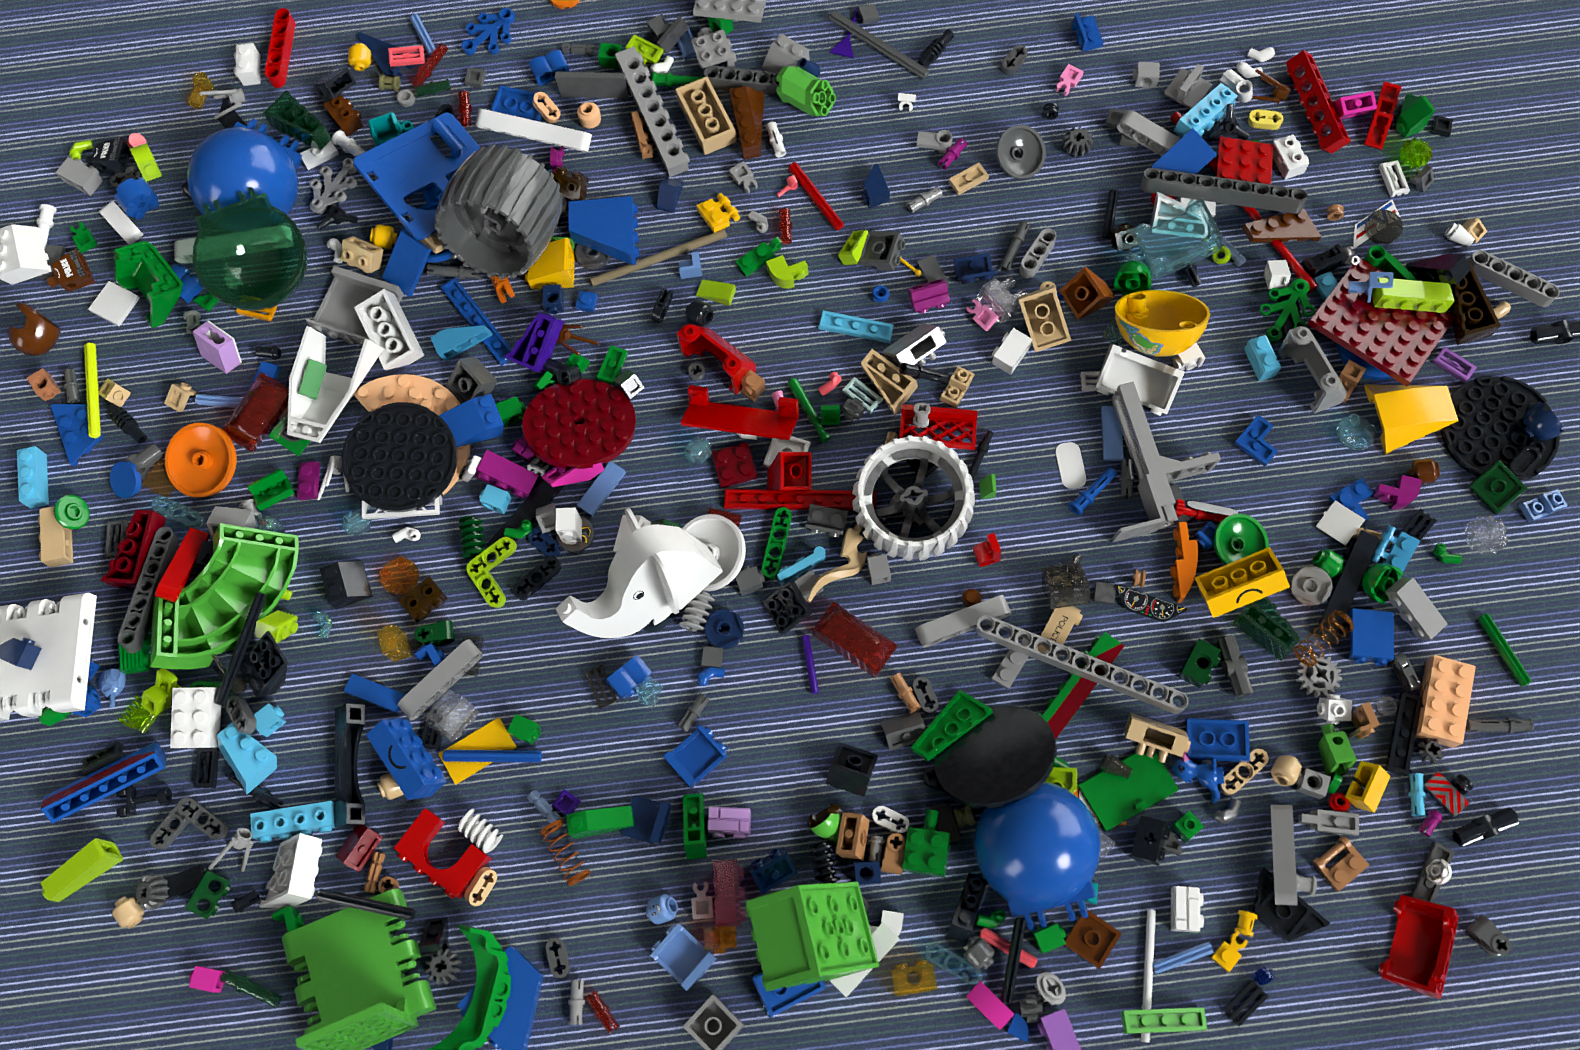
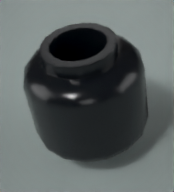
(699, 313)

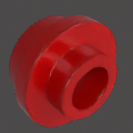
(1335, 806)

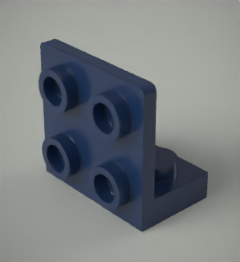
(649, 820)

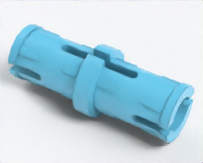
(1417, 795)

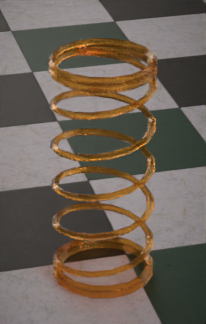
(1343, 615)

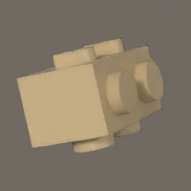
(361, 254)

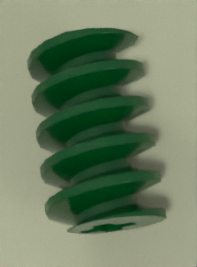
(471, 537)

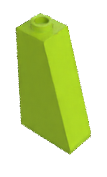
(81, 869)

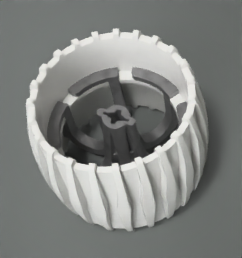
(926, 451)

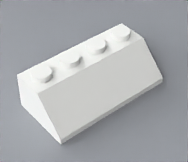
(389, 329)

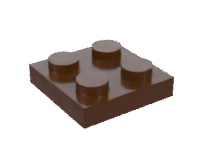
(1092, 939)

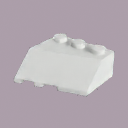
(22, 253)
(294, 872)

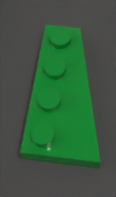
(952, 722)

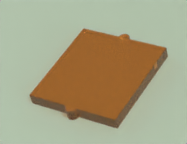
(159, 481)

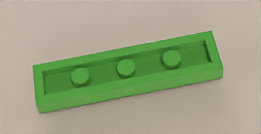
(1163, 1020)

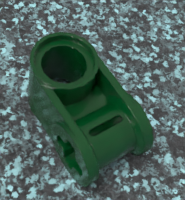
(438, 633)

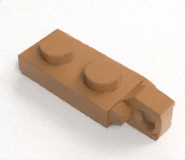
(641, 136)

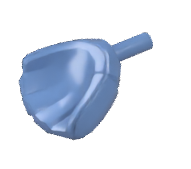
(111, 684)

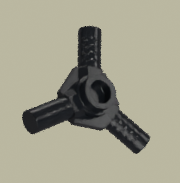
(1228, 126)
(336, 216)

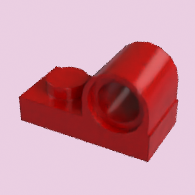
(988, 551)

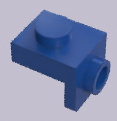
(1205, 536)
(431, 651)

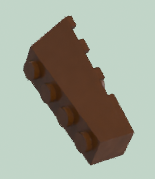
(748, 115)

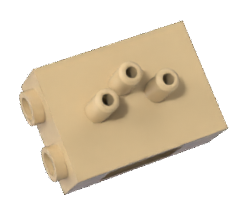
(1156, 736)

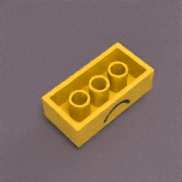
(1242, 582)

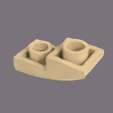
(957, 387)

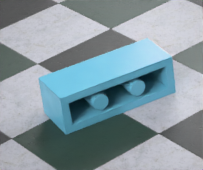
(32, 477)

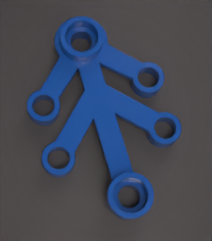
(505, 18)

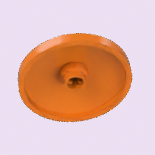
(200, 460)

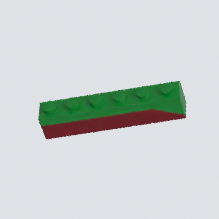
(1077, 689)

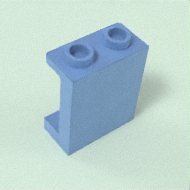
(682, 956)

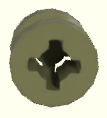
(963, 817)

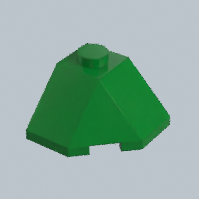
(1413, 114)

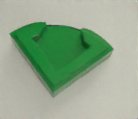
(206, 302)

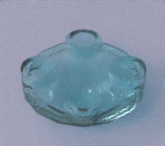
(1356, 432)

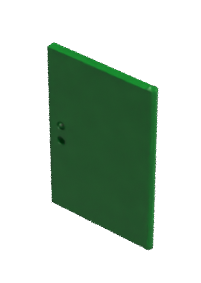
(1115, 797)

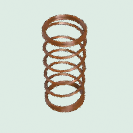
(579, 876)

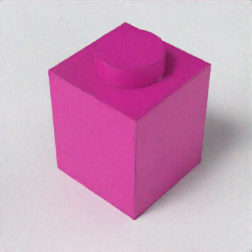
(206, 979)

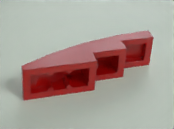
(1382, 116)

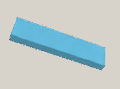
(856, 326)

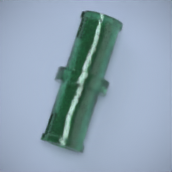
(432, 88)

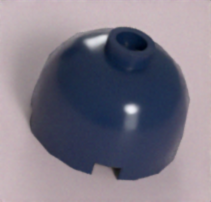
(1541, 423)

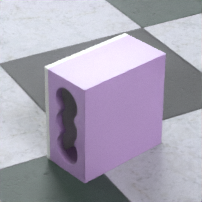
(217, 347)

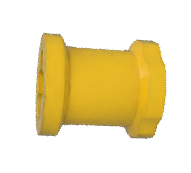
(1245, 923)

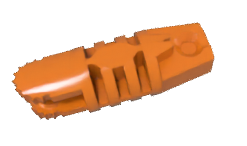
(502, 286)

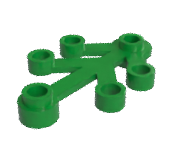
(1288, 307)

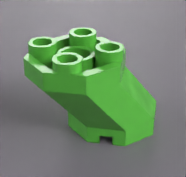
(805, 91)

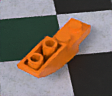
(1185, 568)

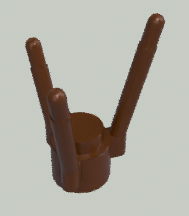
(1280, 91)
(565, 335)

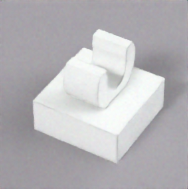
(906, 99)

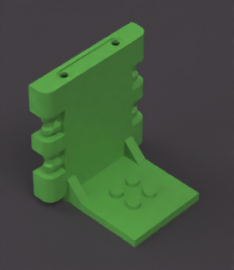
(357, 978)

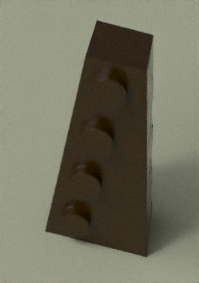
(1472, 310)

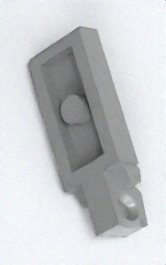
(1010, 667)
(1331, 822)

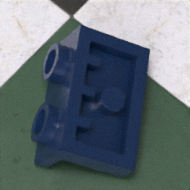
(772, 869)

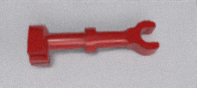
(1180, 509)

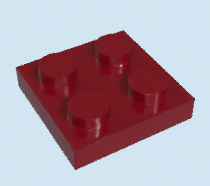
(734, 465)

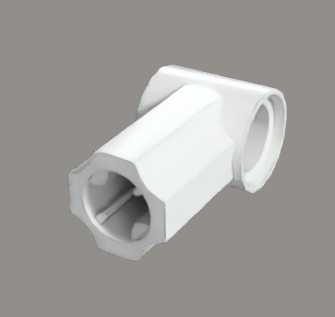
(1237, 84)

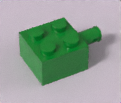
(927, 848)

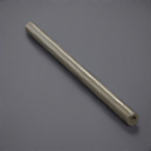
(656, 258)

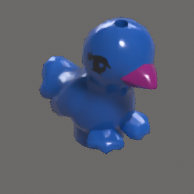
(1205, 774)

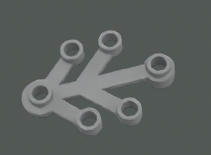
(321, 202)

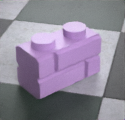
(729, 821)

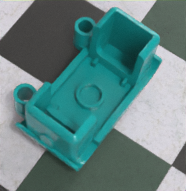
(387, 127)

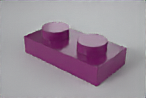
(308, 481)

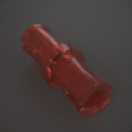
(465, 108)
(785, 225)
(602, 1012)

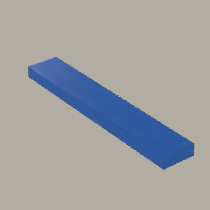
(475, 317)

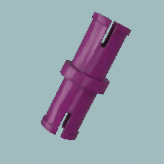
(952, 153)

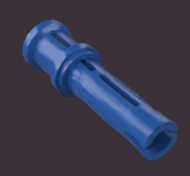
(1087, 496)

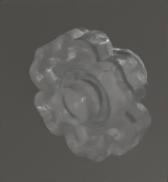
(1486, 535)

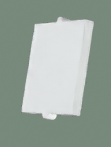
(1340, 523)

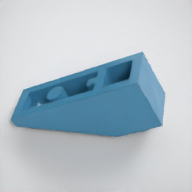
(456, 340)

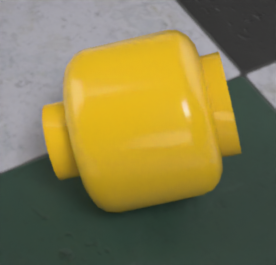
(359, 57)
(383, 236)

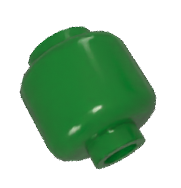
(1329, 562)

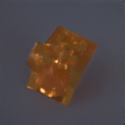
(720, 939)

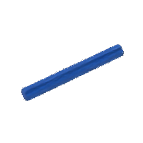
(492, 756)

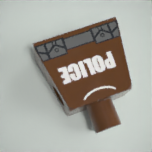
(71, 272)

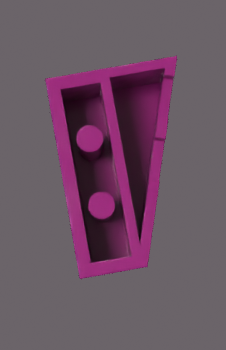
(505, 475)

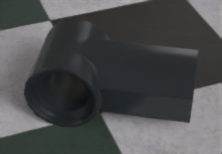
(563, 373)

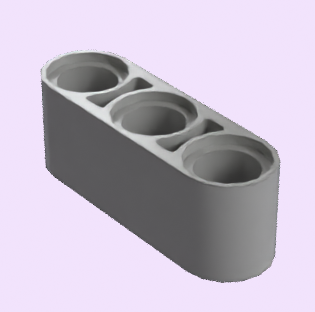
(1040, 246)

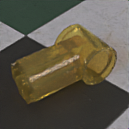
(201, 83)

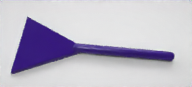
(844, 47)

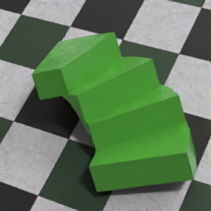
(216, 604)

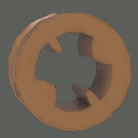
(1335, 212)
(1139, 578)
(393, 881)

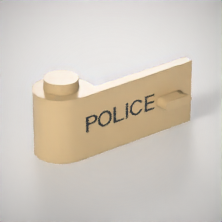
(1060, 625)

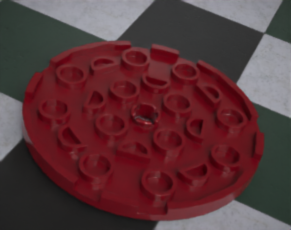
(603, 436)

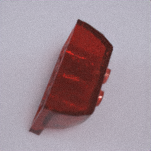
(257, 412)
(854, 639)

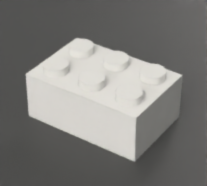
(195, 718)

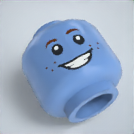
(661, 909)

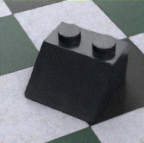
(345, 583)
(851, 769)

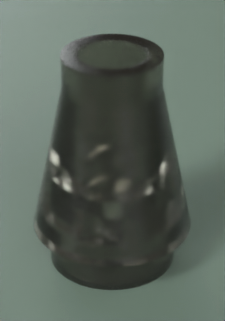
(1112, 765)

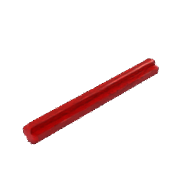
(816, 196)

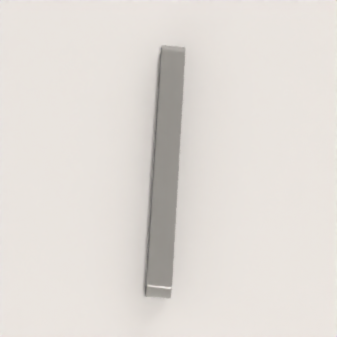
(1090, 662)

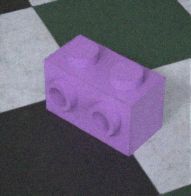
(1058, 1031)

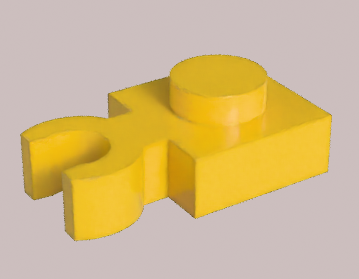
(1227, 955)

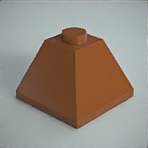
(1086, 293)

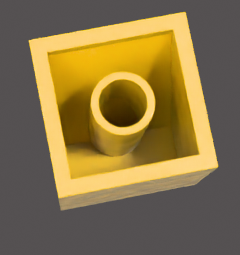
(553, 267)

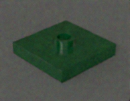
(1497, 487)

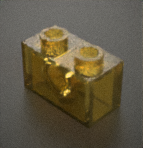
(394, 643)
(904, 987)

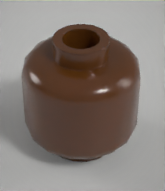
(1425, 469)

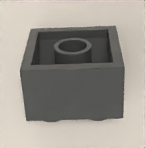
(470, 380)

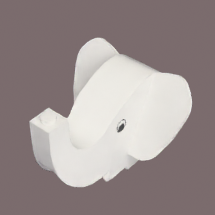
(648, 579)

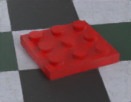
(1244, 160)

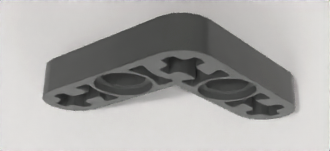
(186, 816)

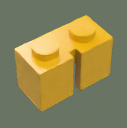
(1374, 781)

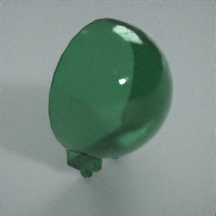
(249, 253)

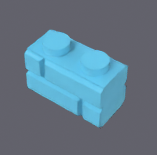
(1262, 358)

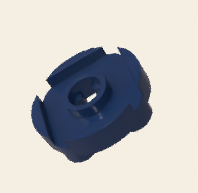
(729, 619)

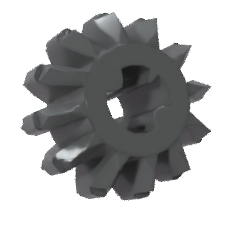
(1077, 141)
(151, 892)
(446, 958)

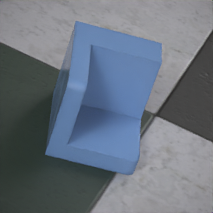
(690, 268)

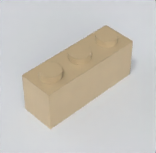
(54, 540)

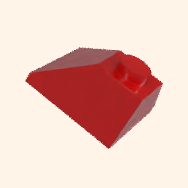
(790, 471)

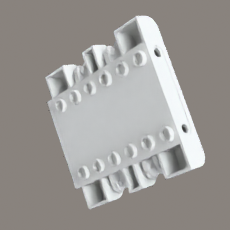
(63, 663)

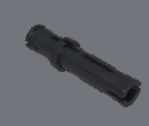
(917, 372)
(261, 794)

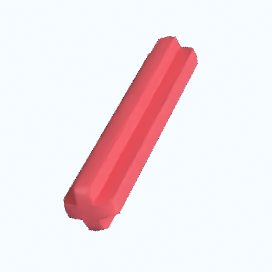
(1004, 945)

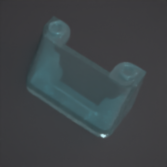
(1179, 240)

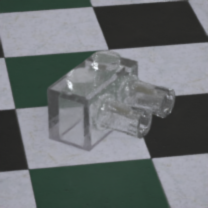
(999, 299)

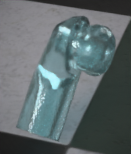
(325, 623)

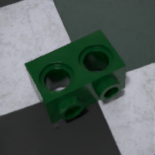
(203, 892)

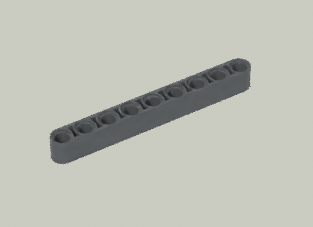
(1223, 190)

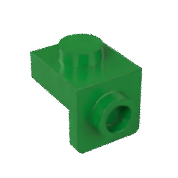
(290, 915)

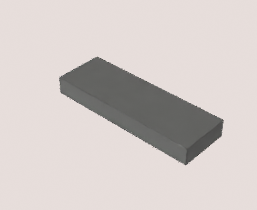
(1423, 887)

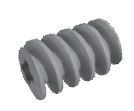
(696, 611)

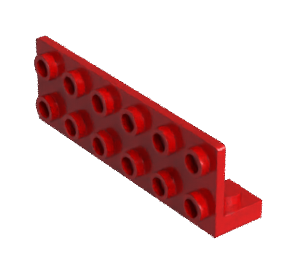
(740, 419)

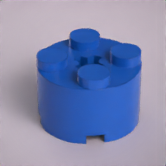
(136, 197)

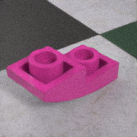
(990, 1005)

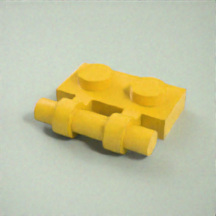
(714, 216)

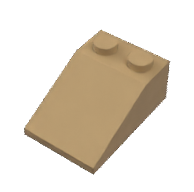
(1044, 318)

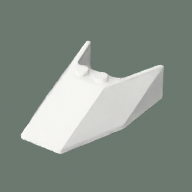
(314, 418)

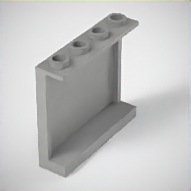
(337, 311)

